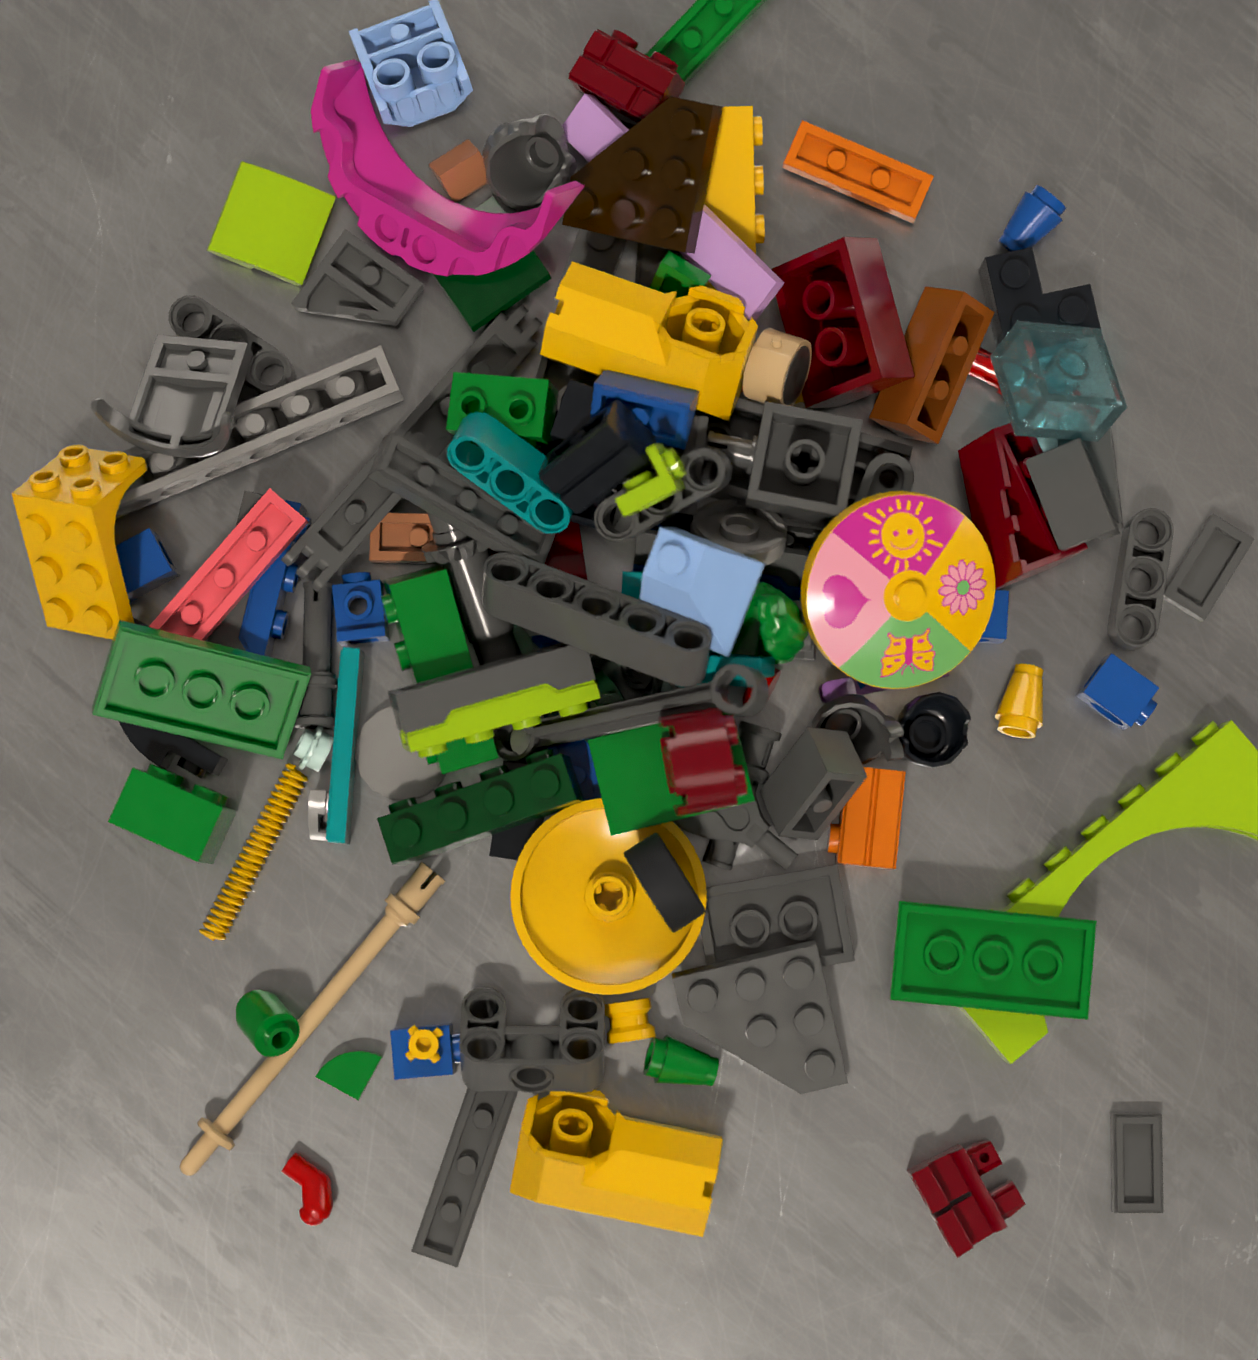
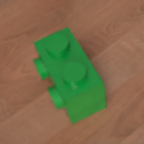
(518, 403)

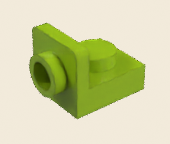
(645, 489)

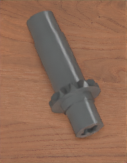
(464, 563)

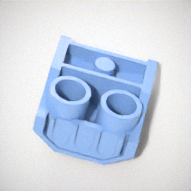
(413, 66)

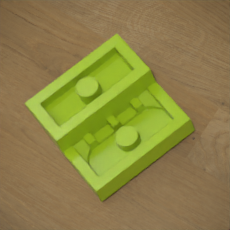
(271, 223)

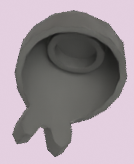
(866, 725)

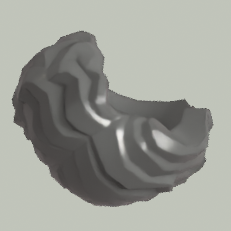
(527, 161)

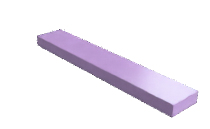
(718, 249)

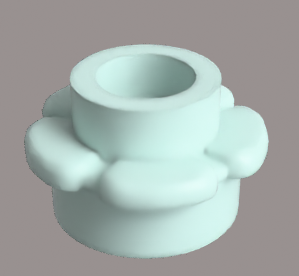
(313, 748)

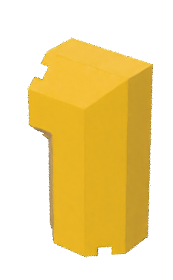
(652, 335)
(613, 1164)

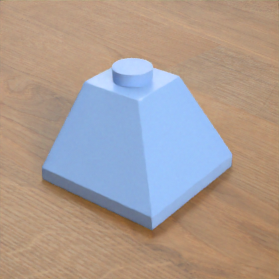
(701, 583)

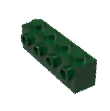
(481, 809)

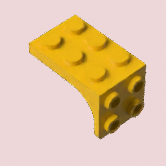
(70, 541)

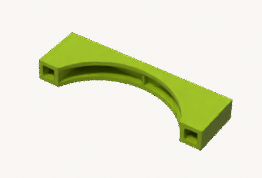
(1203, 789)

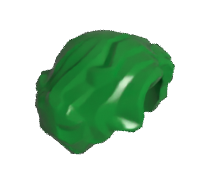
(771, 626)

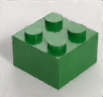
(172, 816)

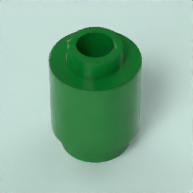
(266, 1023)

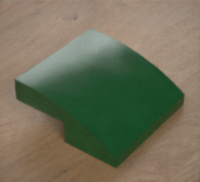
(487, 295)

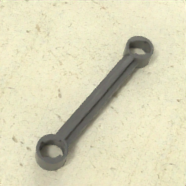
(638, 712)

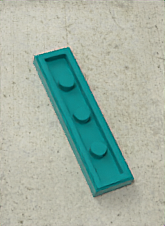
(344, 745)

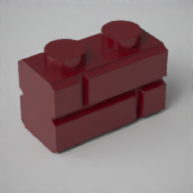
(624, 76)

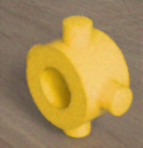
(424, 1044)

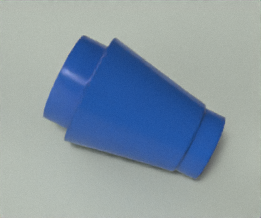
(1032, 219)

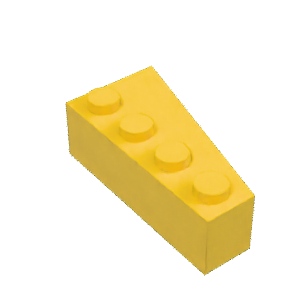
(735, 178)

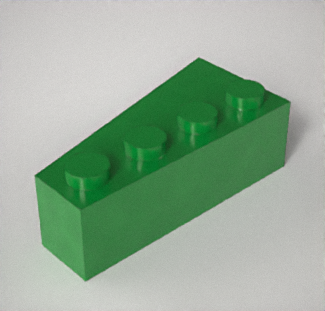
(432, 646)

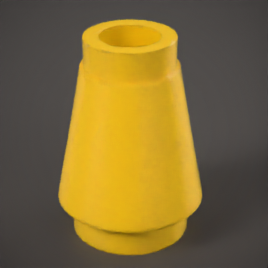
(1022, 703)

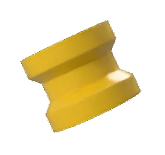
(629, 1020)

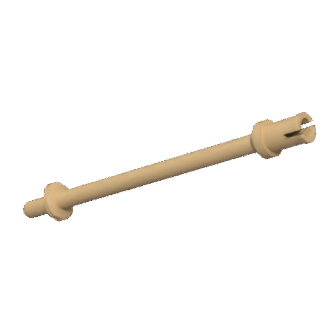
(400, 911)

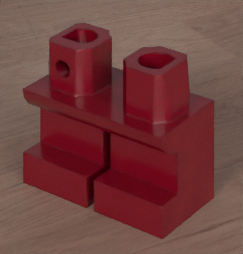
(978, 1211)

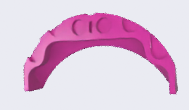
(401, 209)

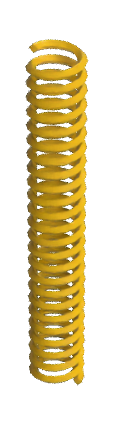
(279, 811)

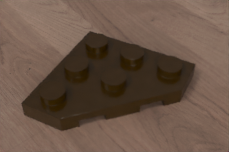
(651, 178)

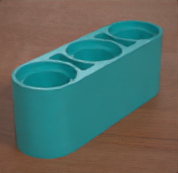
(490, 467)

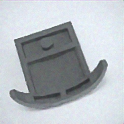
(183, 397)

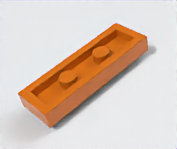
(857, 171)

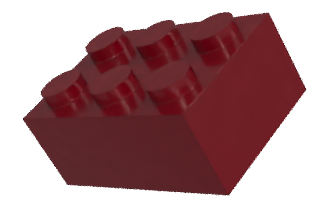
(849, 315)

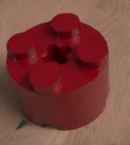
(701, 761)

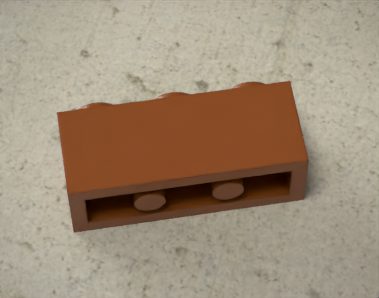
(942, 349)

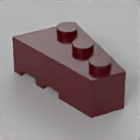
(1008, 507)

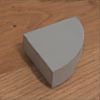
(318, 814)

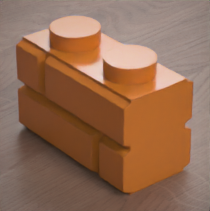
(870, 822)

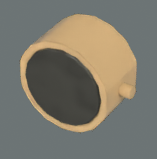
(777, 368)

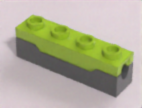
(493, 696)

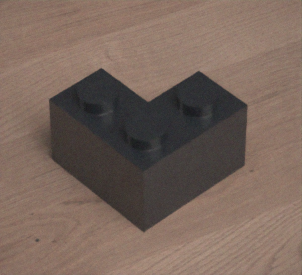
(1016, 294)

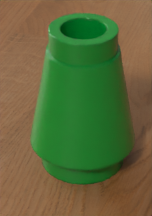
(679, 1063)

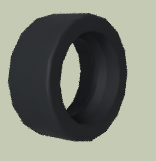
(664, 882)

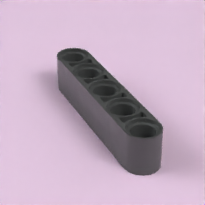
(596, 619)

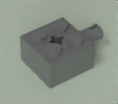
(782, 437)

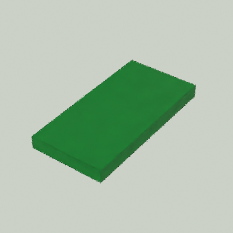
(200, 690)
(992, 960)

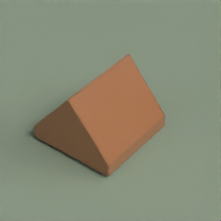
(460, 171)

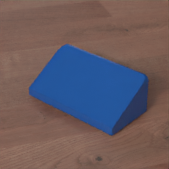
(660, 406)

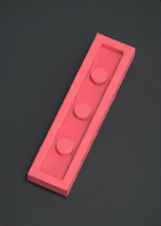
(232, 569)

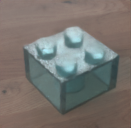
(1058, 381)

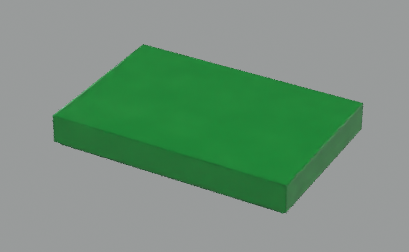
(635, 780)

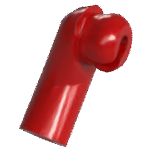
(316, 1189)

